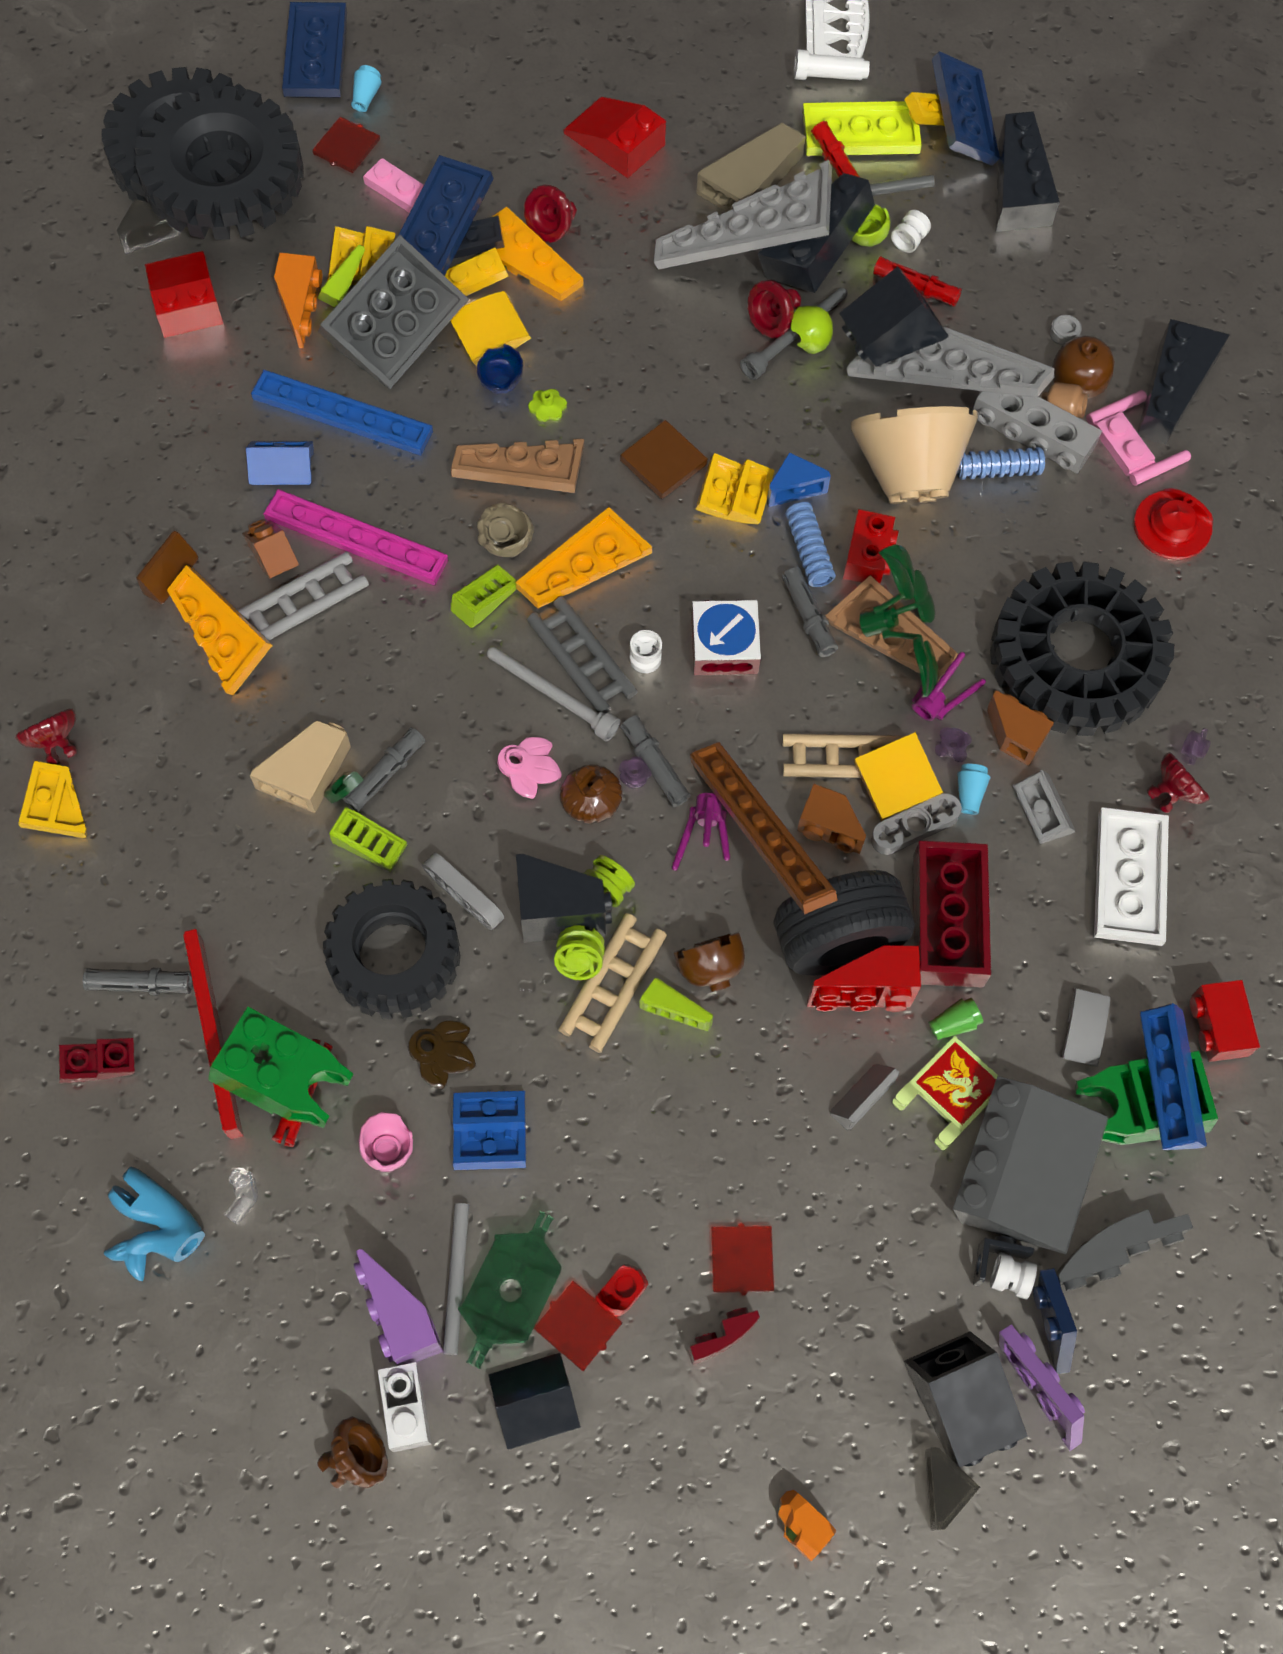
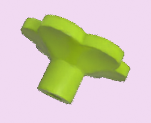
(547, 405)

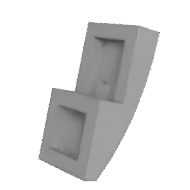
(1086, 1027)

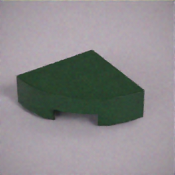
(343, 785)

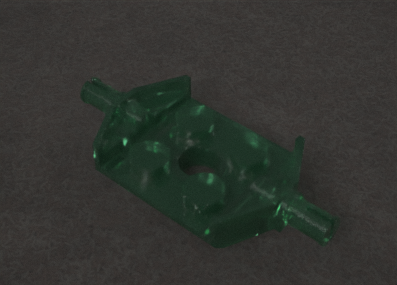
(517, 1259)

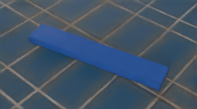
(342, 412)

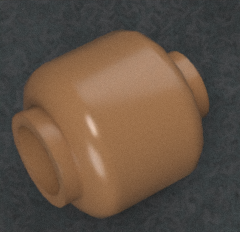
(1067, 397)

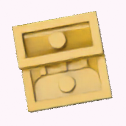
(345, 241)
(489, 324)
(735, 490)

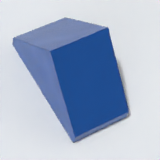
(797, 481)

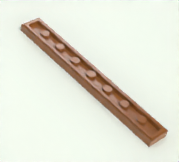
(764, 828)

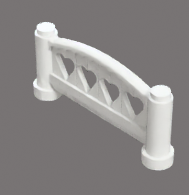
(823, 60)

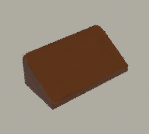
(165, 567)

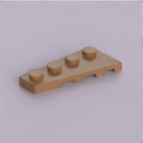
(540, 466)
(871, 594)

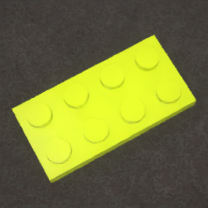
(864, 127)

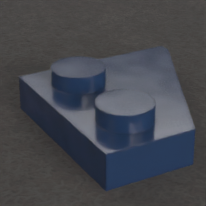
(1057, 1320)

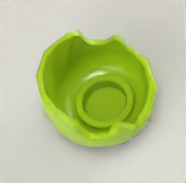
(874, 228)
(814, 328)

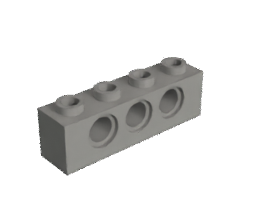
(1016, 420)

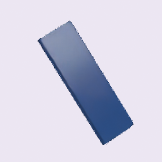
(1173, 1078)

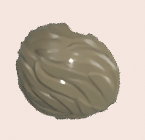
(504, 530)

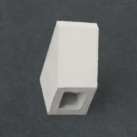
(404, 1407)

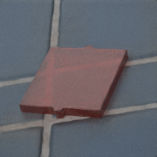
(346, 144)
(742, 1259)
(577, 1326)

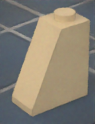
(304, 766)

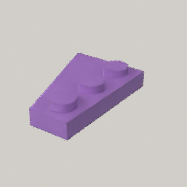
(1034, 1374)

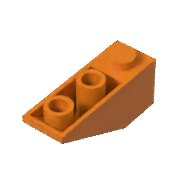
(296, 284)

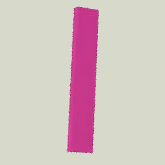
(356, 537)

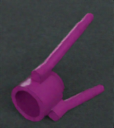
(934, 705)
(707, 813)

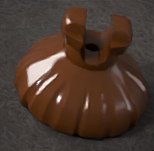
(594, 802)
(355, 1455)

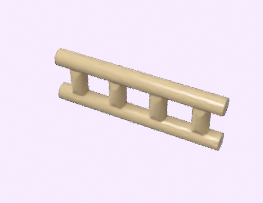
(832, 743)
(617, 1002)

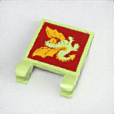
(954, 1085)

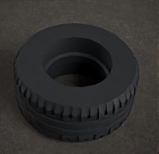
(866, 916)

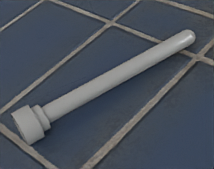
(603, 724)

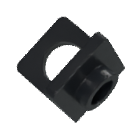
(1001, 1244)

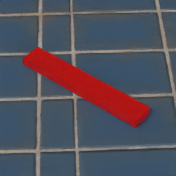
(211, 1027)

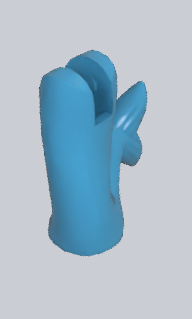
(178, 1230)

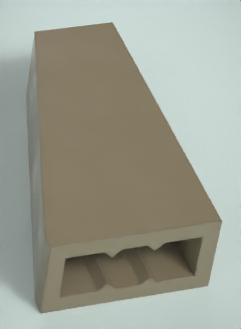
(751, 167)

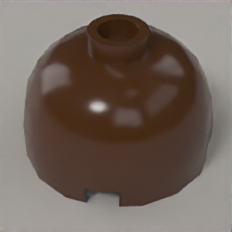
(1084, 363)
(712, 961)

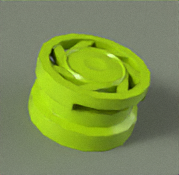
(614, 878)
(578, 952)

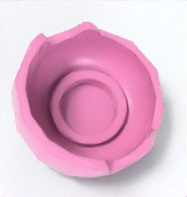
(385, 1142)

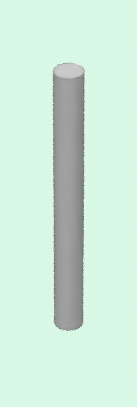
(456, 1277)

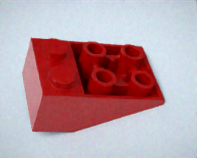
(878, 979)

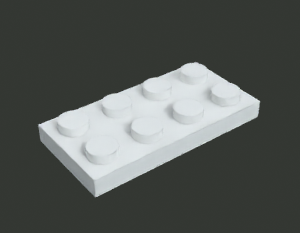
(1131, 876)

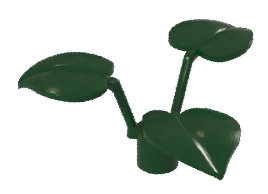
(883, 619)

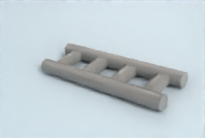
(310, 581)

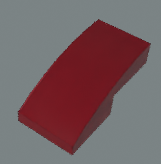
(96, 1061)
(733, 1329)

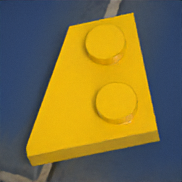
(52, 802)

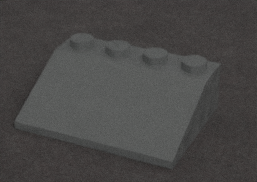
(393, 313)
(1030, 1165)

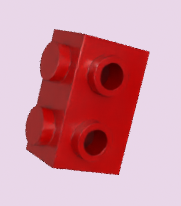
(869, 537)
(1224, 1021)

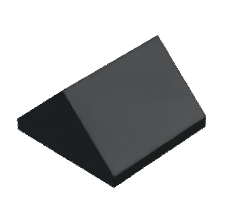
(534, 1401)

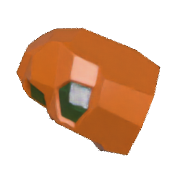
(804, 1525)

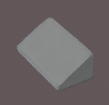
(1044, 807)
(864, 1095)

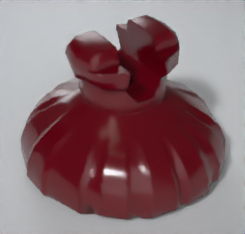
(549, 212)
(772, 307)
(50, 734)
(1178, 784)

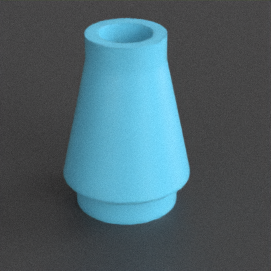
(365, 86)
(972, 786)

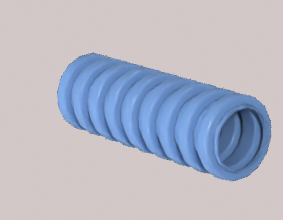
(1002, 463)
(810, 544)

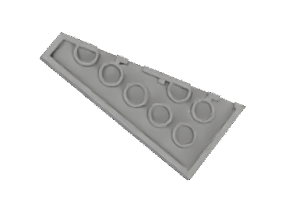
(757, 222)
(962, 364)

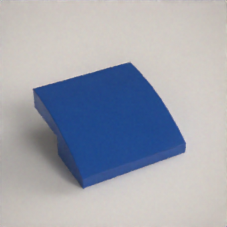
(489, 1130)

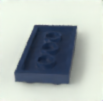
(315, 49)
(965, 109)
(445, 210)

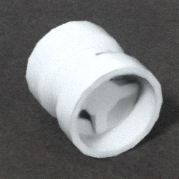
(913, 228)
(644, 644)
(1013, 1275)

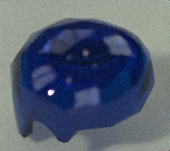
(500, 369)

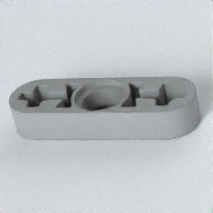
(923, 811)
(463, 891)

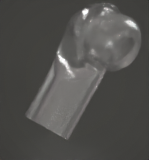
(245, 1194)

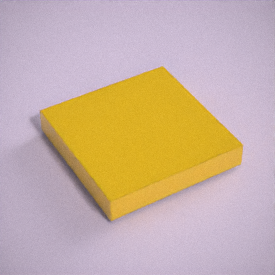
(898, 776)

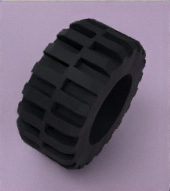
(383, 907)

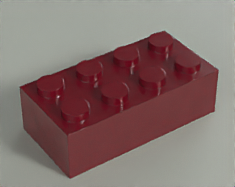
(952, 913)

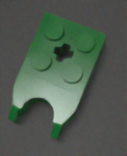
(285, 1076)
(1132, 1100)

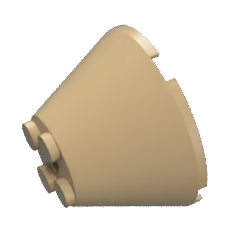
(916, 450)

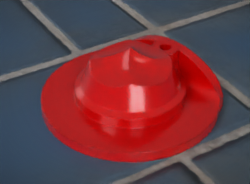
(1173, 524)

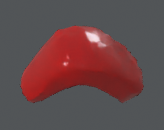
(622, 1290)

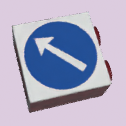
(725, 637)

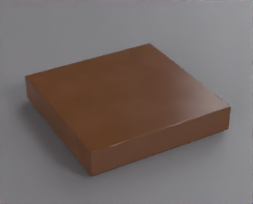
(663, 459)

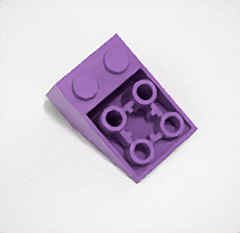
(405, 1321)

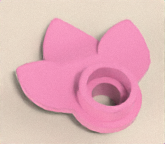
(533, 768)

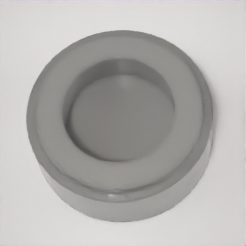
(1064, 329)

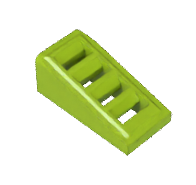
(339, 283)
(472, 611)
(351, 817)
(671, 1004)

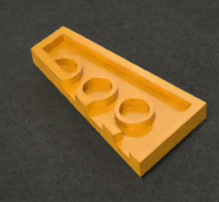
(534, 259)
(587, 556)
(224, 634)

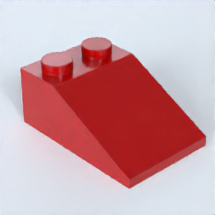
(619, 133)
(183, 294)

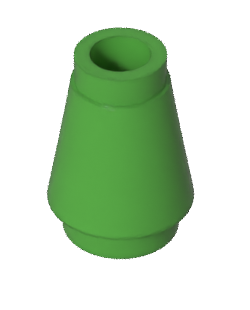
(956, 1019)

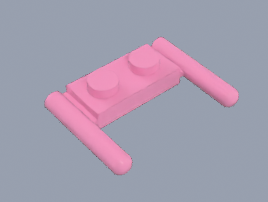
(1126, 444)

